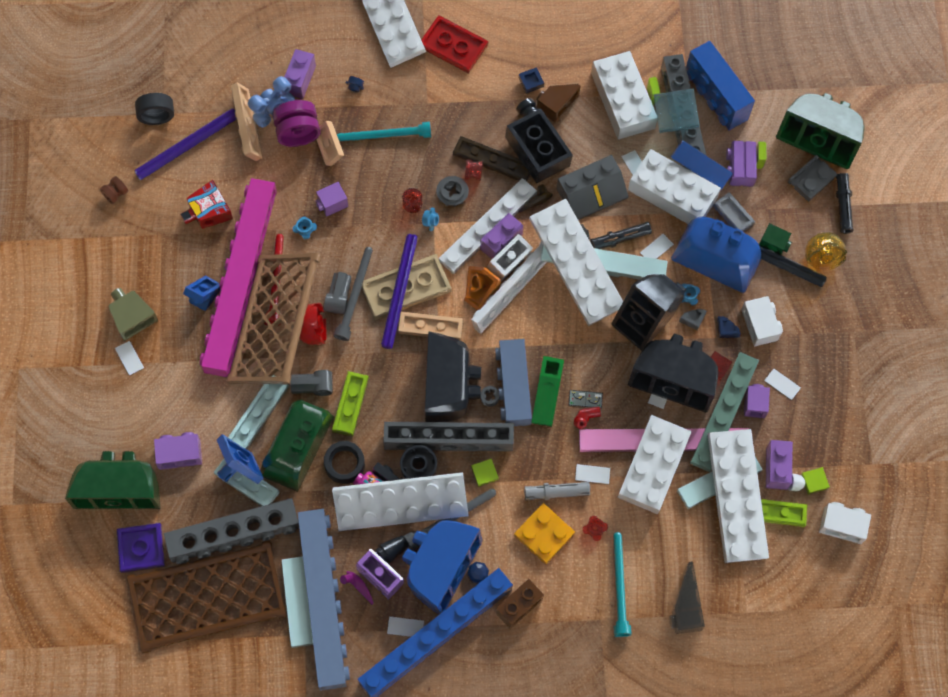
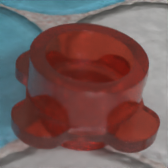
(595, 522)

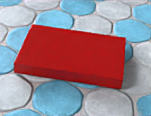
(454, 44)

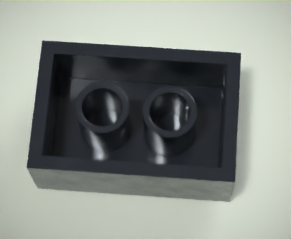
(538, 146)

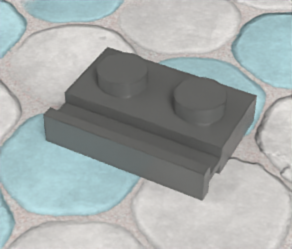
(812, 178)

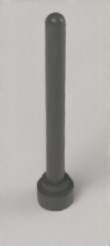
(343, 331)
(471, 505)

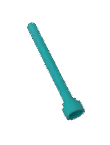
(422, 130)
(622, 627)

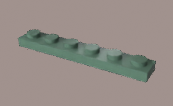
(726, 407)

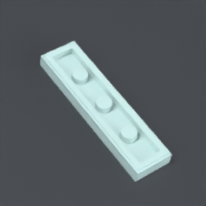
(257, 413)
(701, 489)
(297, 602)

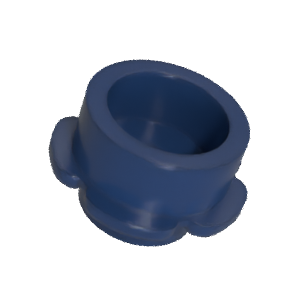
(355, 84)

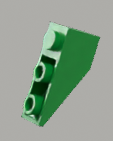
(547, 391)

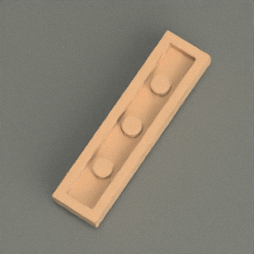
(247, 126)

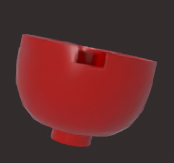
(314, 326)

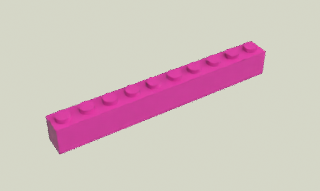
(239, 278)

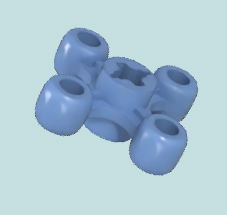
(269, 100)

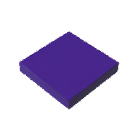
(140, 547)

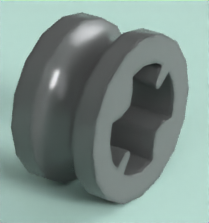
(483, 397)

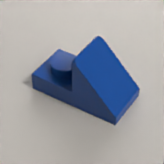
(202, 292)

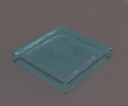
(676, 110)

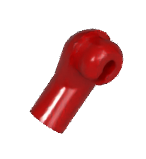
(584, 415)

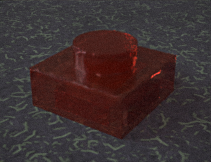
(722, 363)

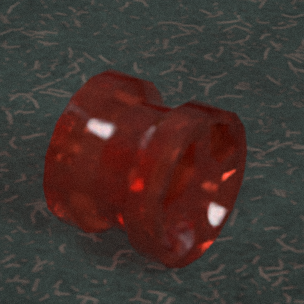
(473, 170)
(415, 204)

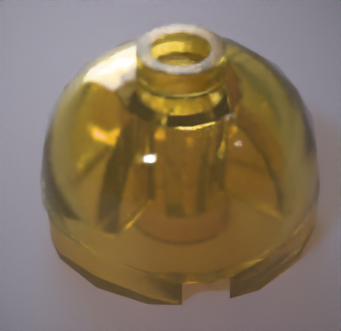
(824, 251)

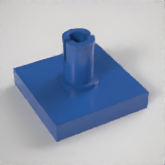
(238, 460)

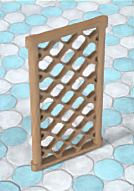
(294, 327)

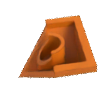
(480, 286)

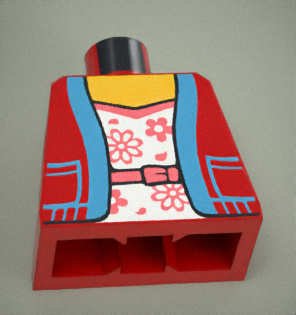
(207, 207)

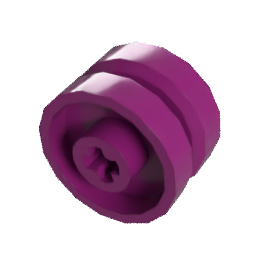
(296, 123)

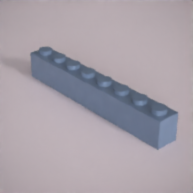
(322, 600)

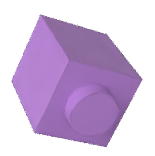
(331, 199)
(756, 401)

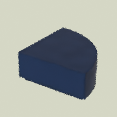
(727, 328)

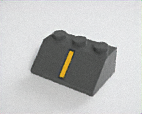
(593, 187)

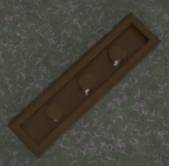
(492, 158)

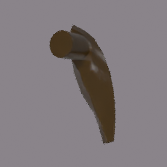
(540, 199)

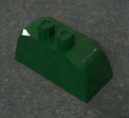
(823, 128)
(296, 444)
(114, 484)

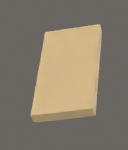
(424, 283)

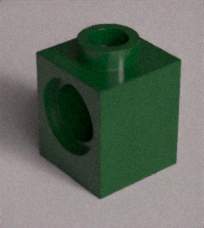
(776, 239)

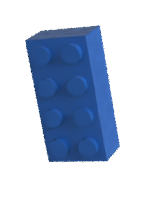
(719, 85)

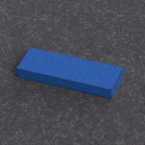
(701, 164)

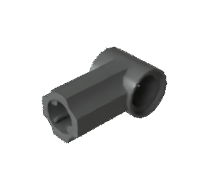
(337, 299)
(318, 383)

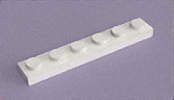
(469, 242)
(508, 290)

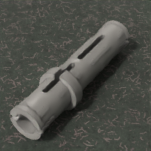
(559, 490)

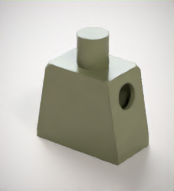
(130, 313)

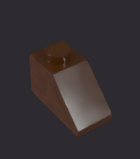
(557, 99)

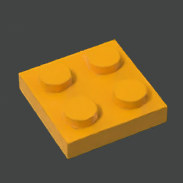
(544, 533)

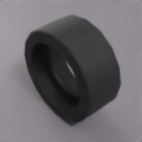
(154, 108)
(344, 446)

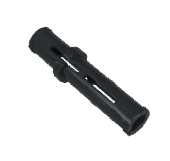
(844, 198)
(643, 229)

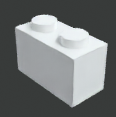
(510, 257)
(761, 321)
(845, 522)

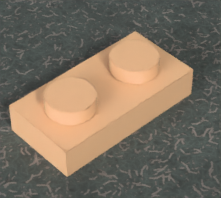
(329, 144)

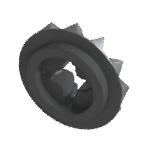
(449, 183)

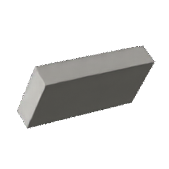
(733, 212)

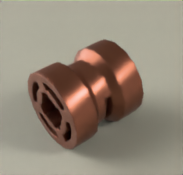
(113, 190)

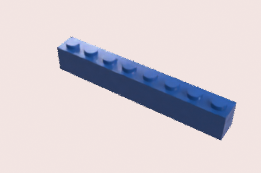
(435, 634)

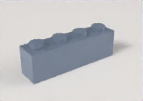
(514, 382)

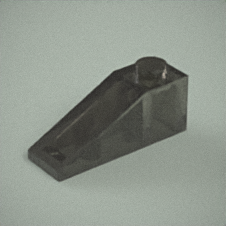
(687, 610)

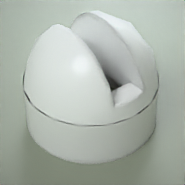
(798, 483)

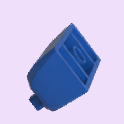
(719, 252)
(441, 562)

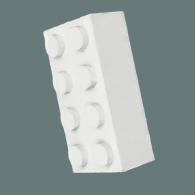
(624, 95)
(673, 187)
(654, 464)

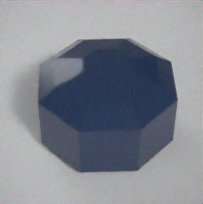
(477, 572)

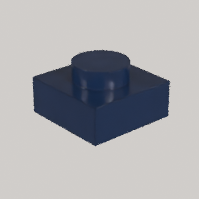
(531, 80)

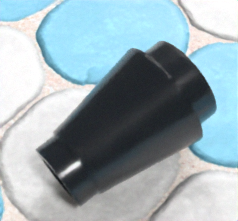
(391, 549)

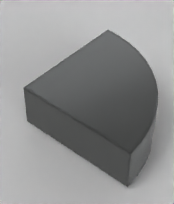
(693, 318)

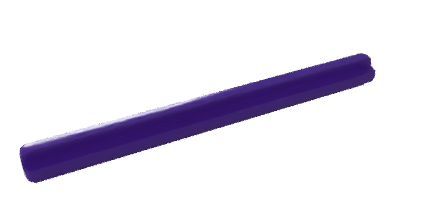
(185, 144)
(399, 291)

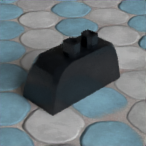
(648, 308)
(676, 372)
(448, 379)

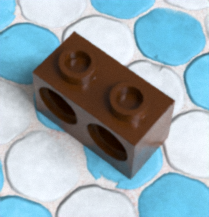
(519, 604)

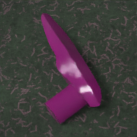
(358, 583)

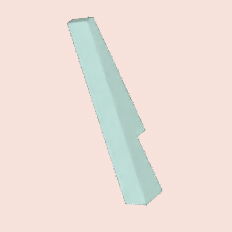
(623, 264)

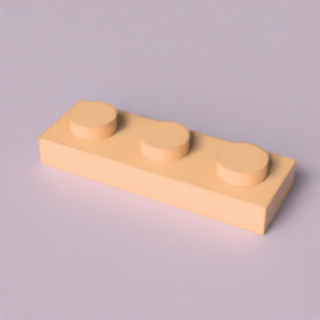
(421, 324)

